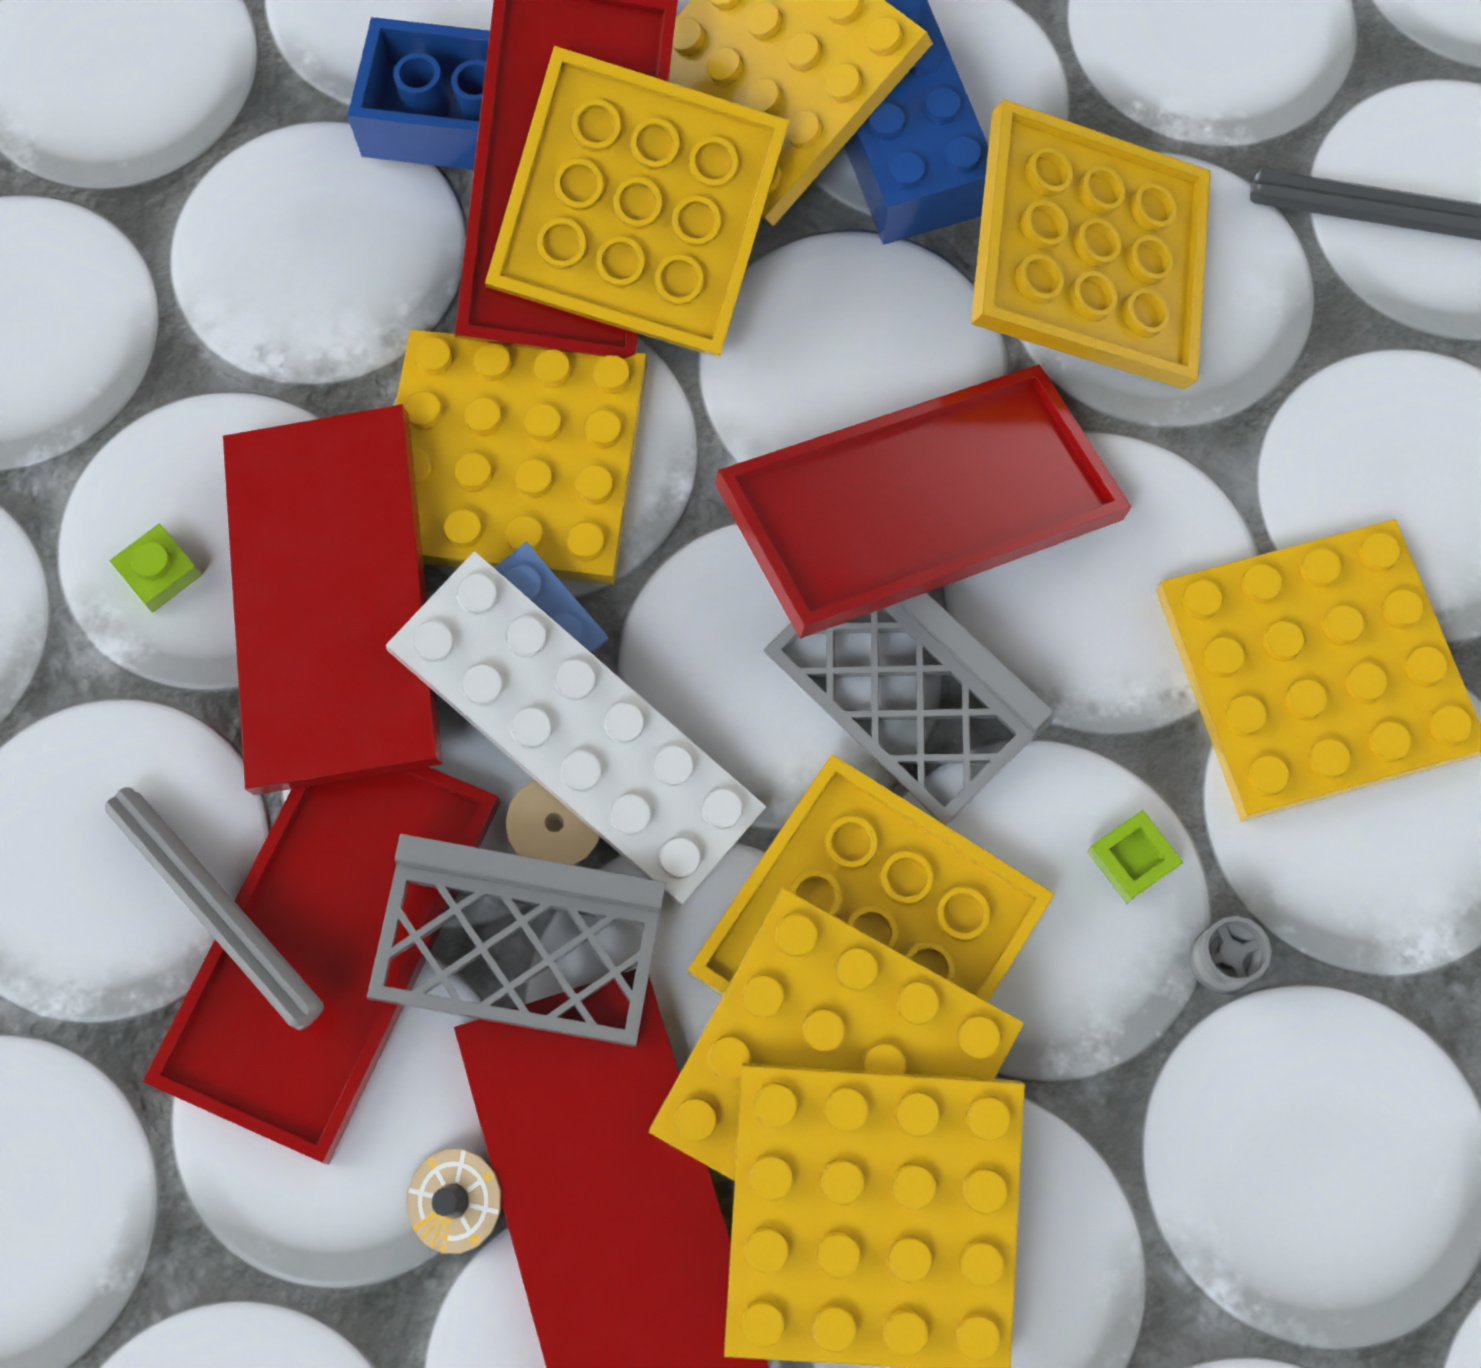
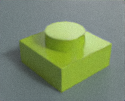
(155, 567)
(1134, 856)

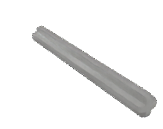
(215, 909)

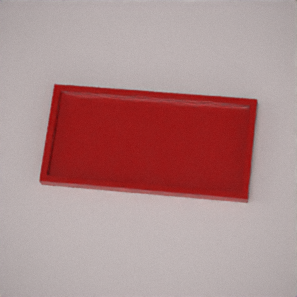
(518, 55)
(919, 498)
(319, 588)
(322, 904)
(603, 1217)

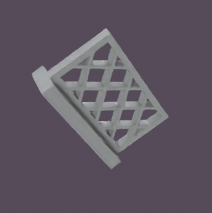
(958, 656)
(530, 883)

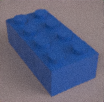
(419, 93)
(922, 146)

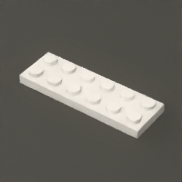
(576, 727)

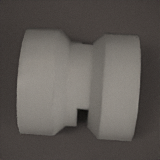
(1242, 948)

